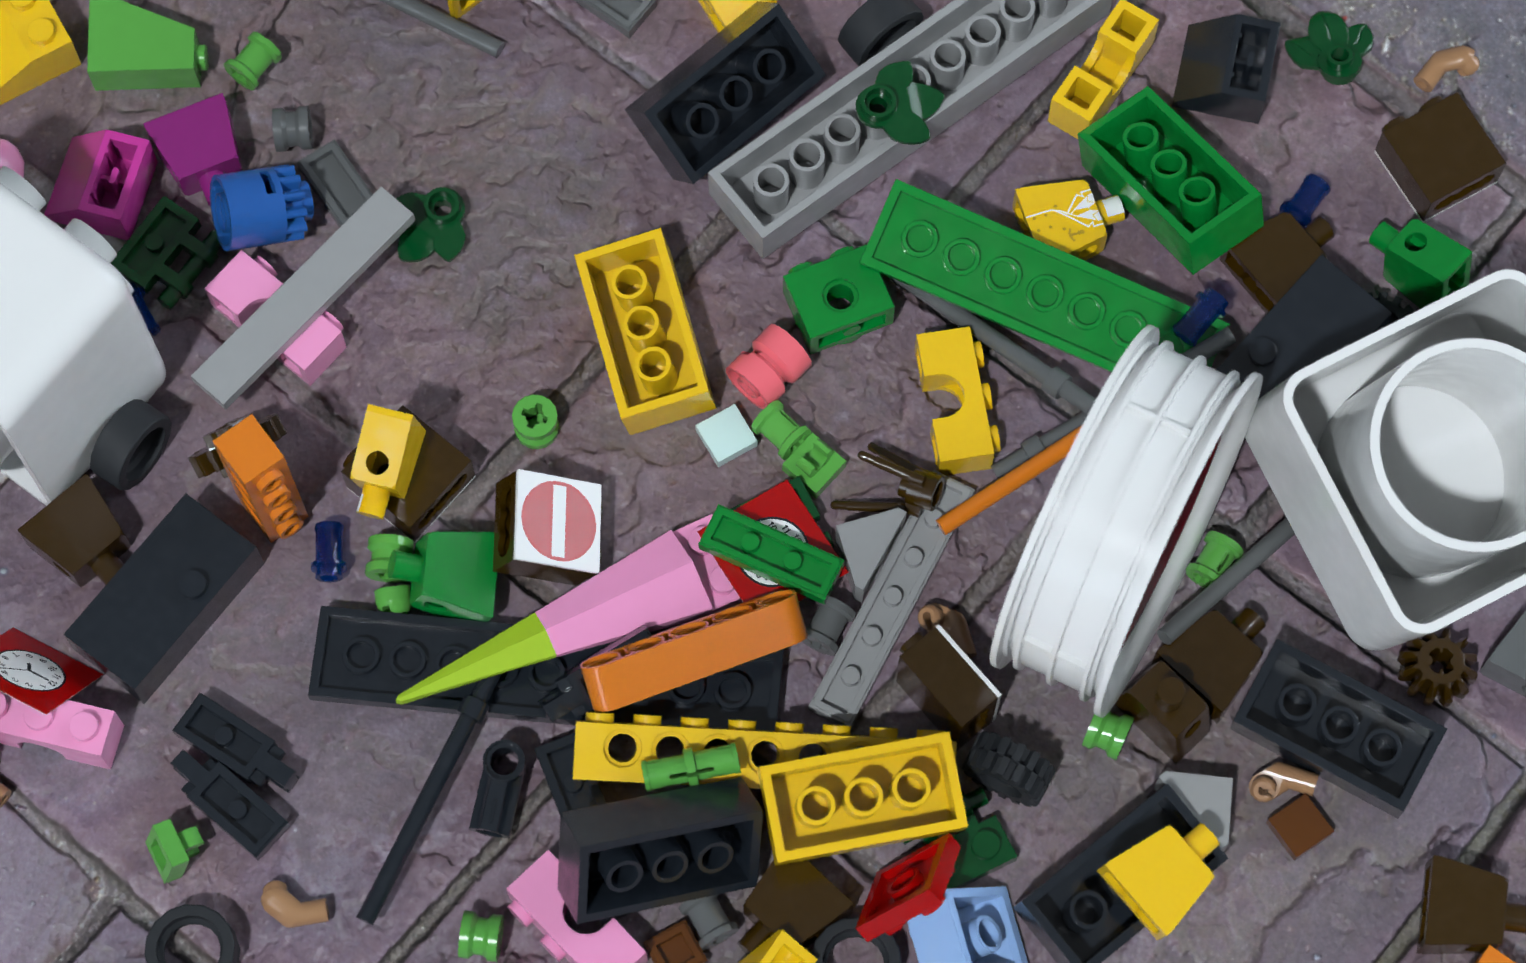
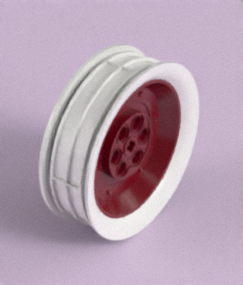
(1124, 519)

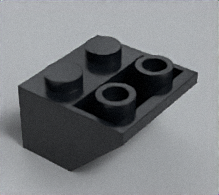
(1227, 67)

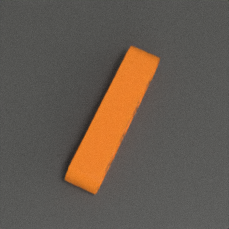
(694, 650)

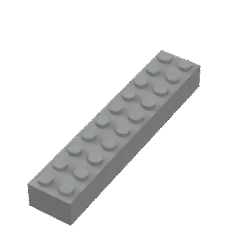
(828, 154)

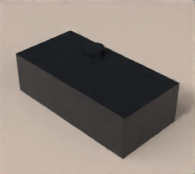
(725, 92)
(1307, 324)
(164, 598)
(1338, 728)
(659, 849)
(1077, 910)

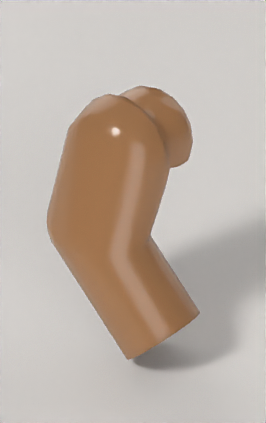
(1446, 60)
(951, 621)
(1280, 778)
(289, 910)

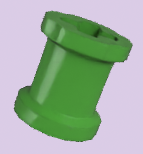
(253, 61)
(780, 429)
(1214, 558)

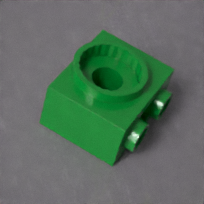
(812, 286)

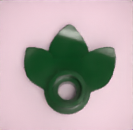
(1331, 48)
(905, 103)
(429, 231)

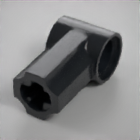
(498, 793)

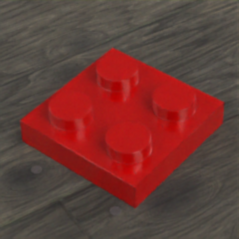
(908, 888)

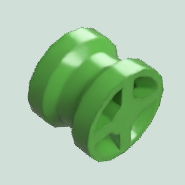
(535, 432)
(381, 548)
(1108, 733)
(480, 936)

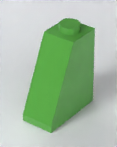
(141, 49)

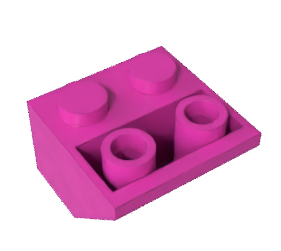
(103, 182)

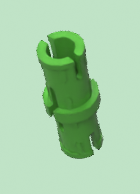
(690, 767)

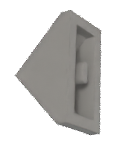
(866, 546)
(1205, 797)

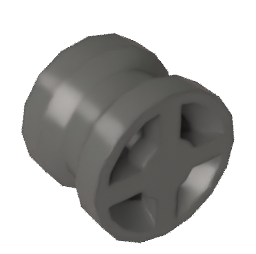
(292, 128)

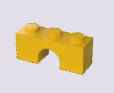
(1112, 61)
(951, 363)

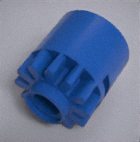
(260, 207)

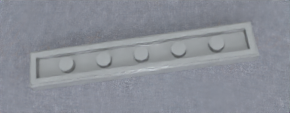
(303, 298)
(886, 610)

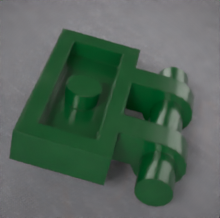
(156, 245)
(982, 844)

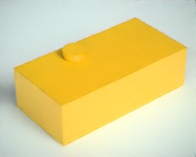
(644, 331)
(862, 798)

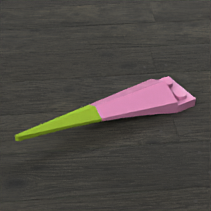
(652, 587)

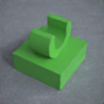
(815, 464)
(172, 850)

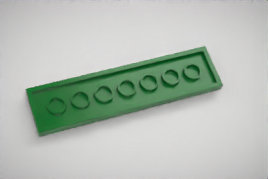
(1017, 279)

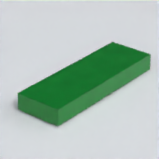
(771, 554)

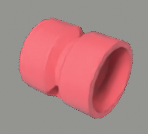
(774, 360)

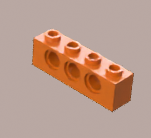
(261, 479)

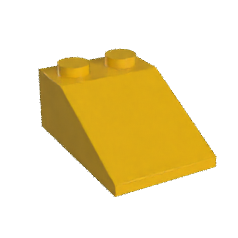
(32, 47)

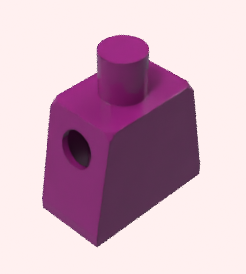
(196, 144)

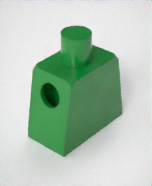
(1422, 261)
(450, 574)

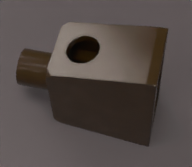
(1276, 256)
(78, 534)
(1216, 657)
(1166, 710)
(793, 900)
(1465, 909)

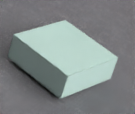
(726, 435)

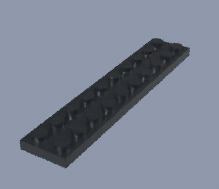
(379, 654)

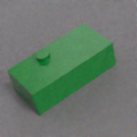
(1171, 180)

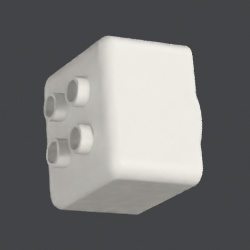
(66, 343)
(1409, 463)

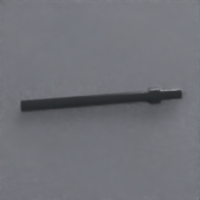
(472, 712)

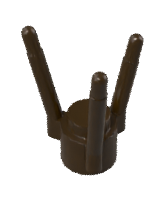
(917, 485)

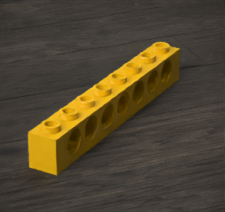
(593, 736)

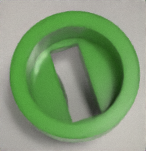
(393, 599)

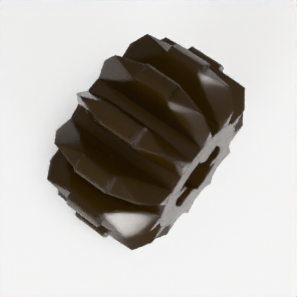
(1447, 682)

